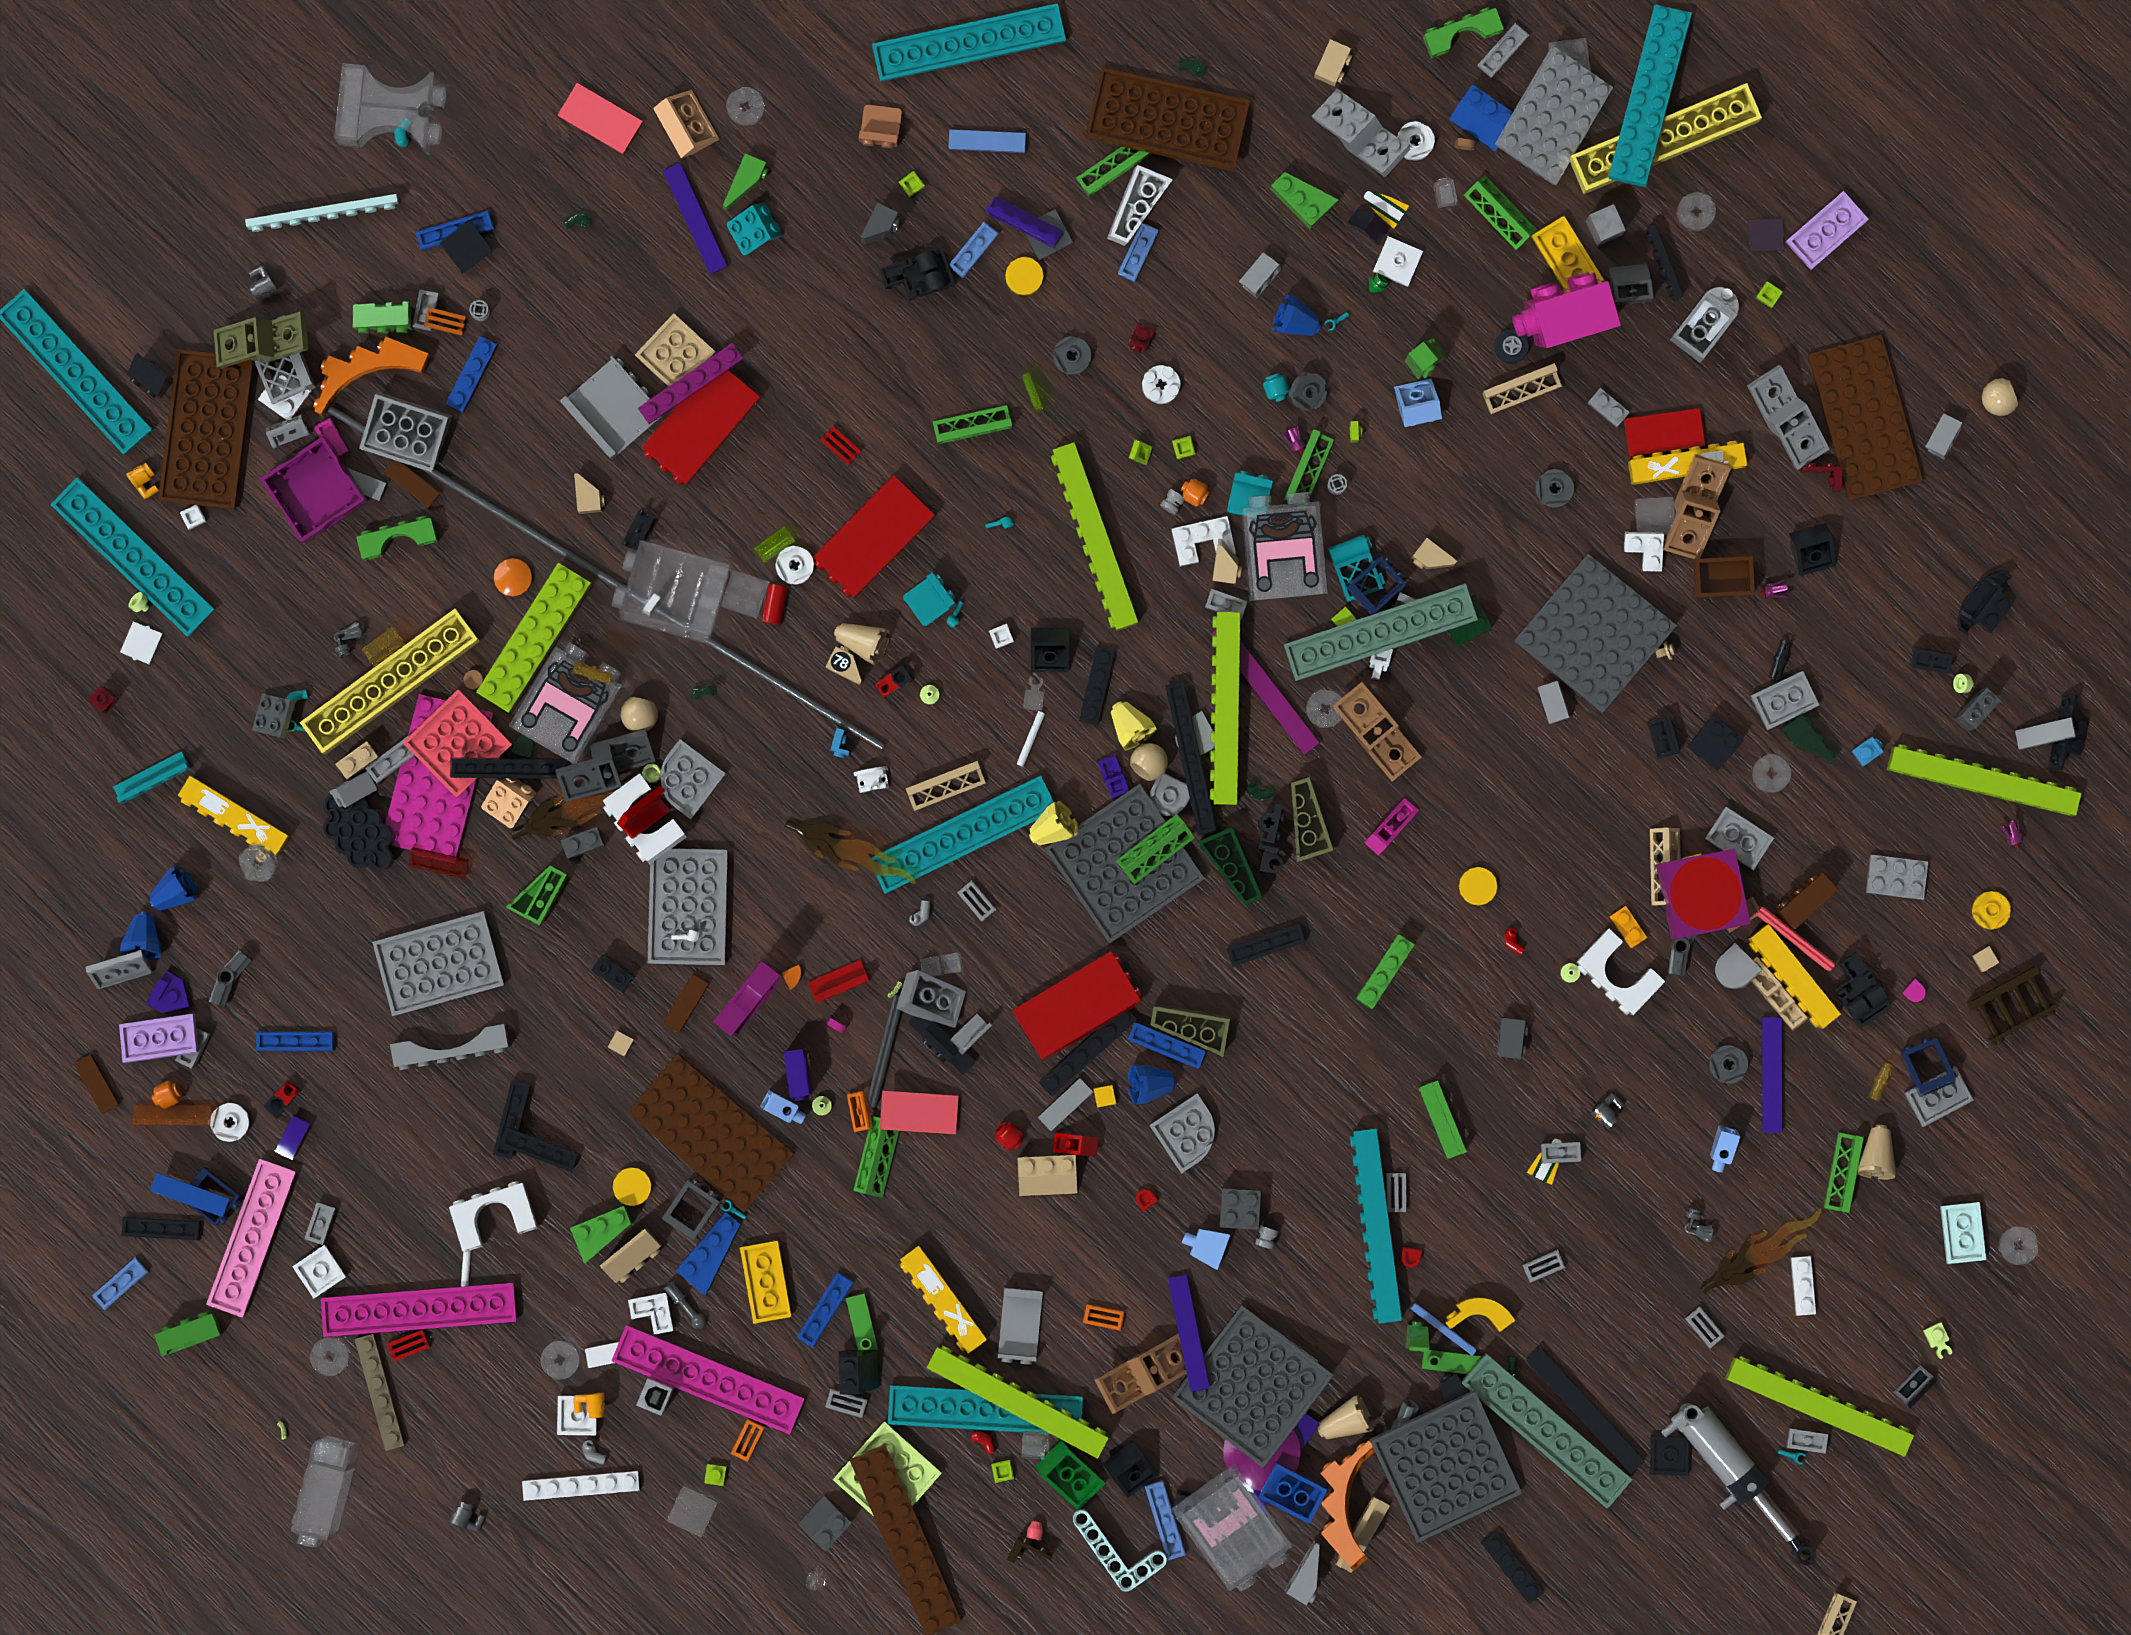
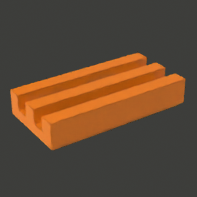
(460, 325)
(862, 1111)
(1119, 1320)
(754, 1425)

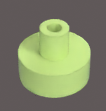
(138, 602)
(1963, 683)
(929, 699)
(1566, 976)
(827, 1105)

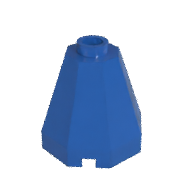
(1295, 318)
(173, 890)
(142, 936)
(1149, 1083)

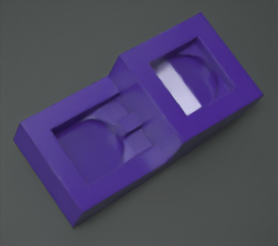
(1113, 776)
(293, 1137)

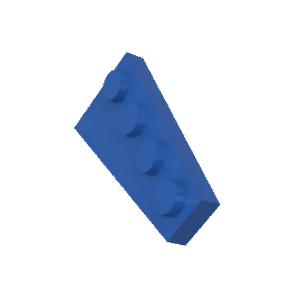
(708, 1255)

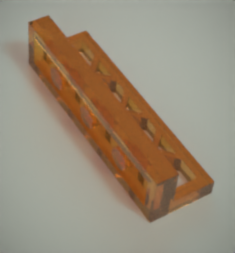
(171, 1116)

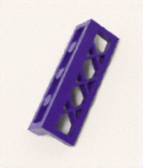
(1024, 222)

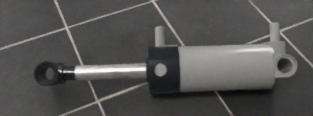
(1734, 1468)

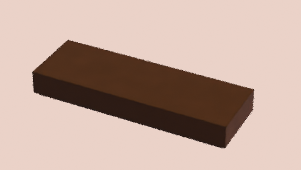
(411, 483)
(685, 1003)
(96, 1084)

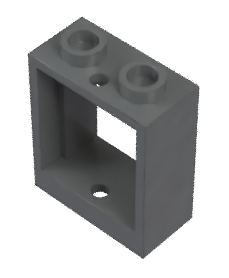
(1977, 709)
(673, 1221)

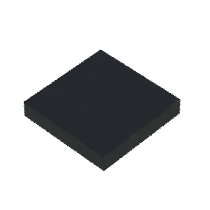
(466, 247)
(1669, 1455)

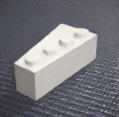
(1139, 198)

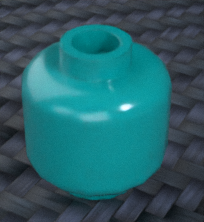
(1276, 387)

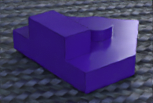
(169, 994)

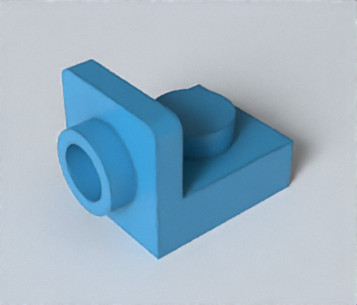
(839, 739)
(1868, 751)

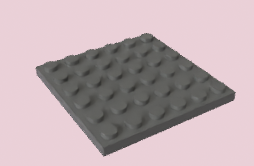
(1595, 633)
(1099, 881)
(1256, 1387)
(1445, 1466)

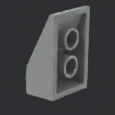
(1703, 327)
(930, 998)
(1304, 1581)

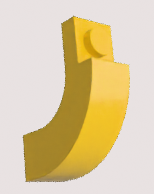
(1494, 1311)

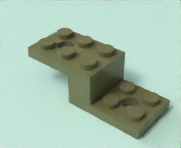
(260, 339)

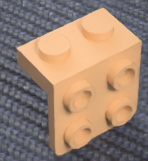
(508, 800)

